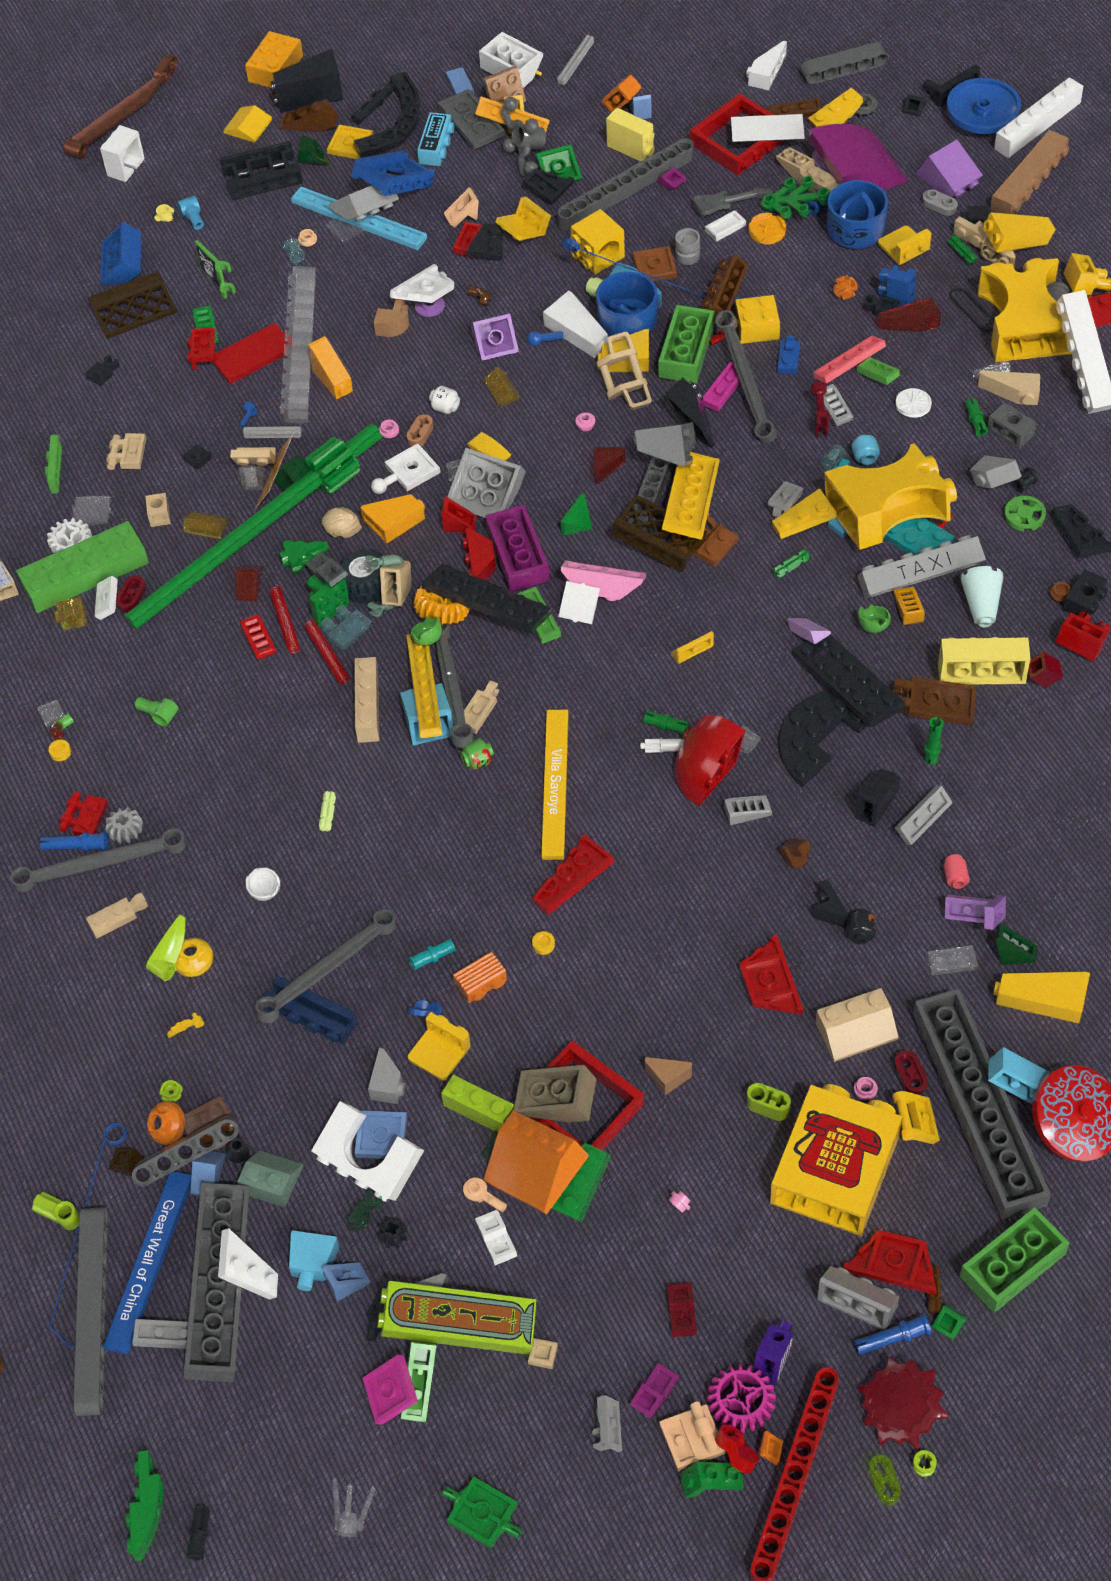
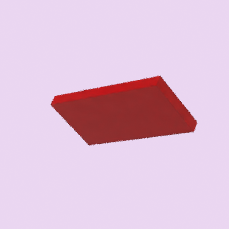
(250, 353)

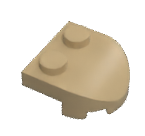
(258, 456)

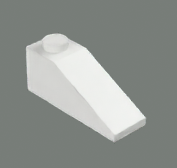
(766, 67)

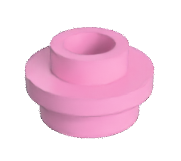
(585, 421)
(389, 429)
(868, 1083)
(680, 1201)

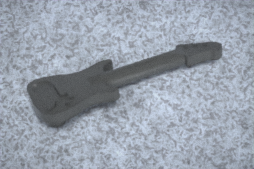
(710, 203)

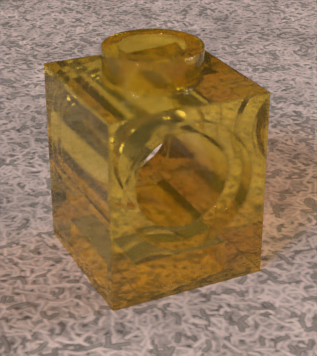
(70, 613)

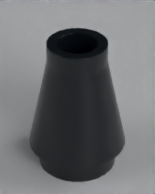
(238, 1155)

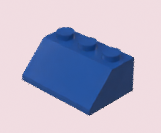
(121, 255)

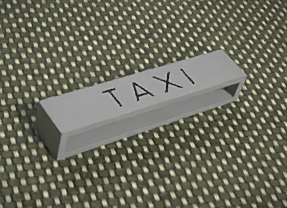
(920, 567)

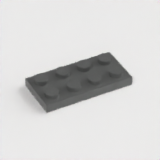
(474, 128)

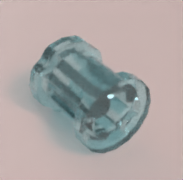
(294, 250)
(835, 454)

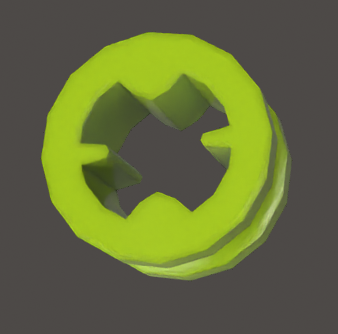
(932, 1465)

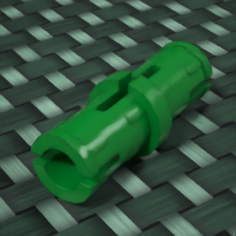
(976, 417)
(665, 722)

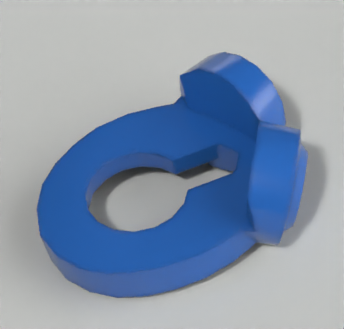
(423, 1008)

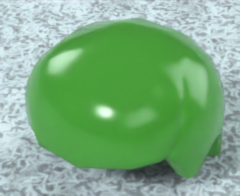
(874, 618)
(427, 632)

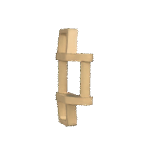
(640, 382)

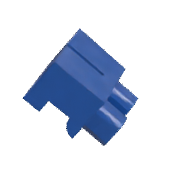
(898, 284)

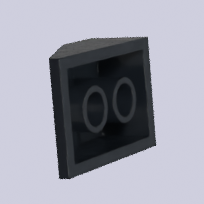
(689, 406)

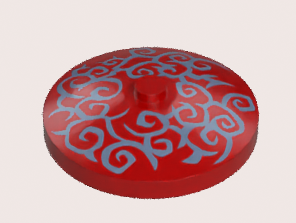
(1074, 1113)

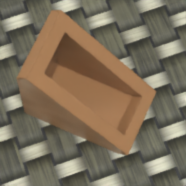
(668, 1073)

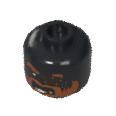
(861, 926)

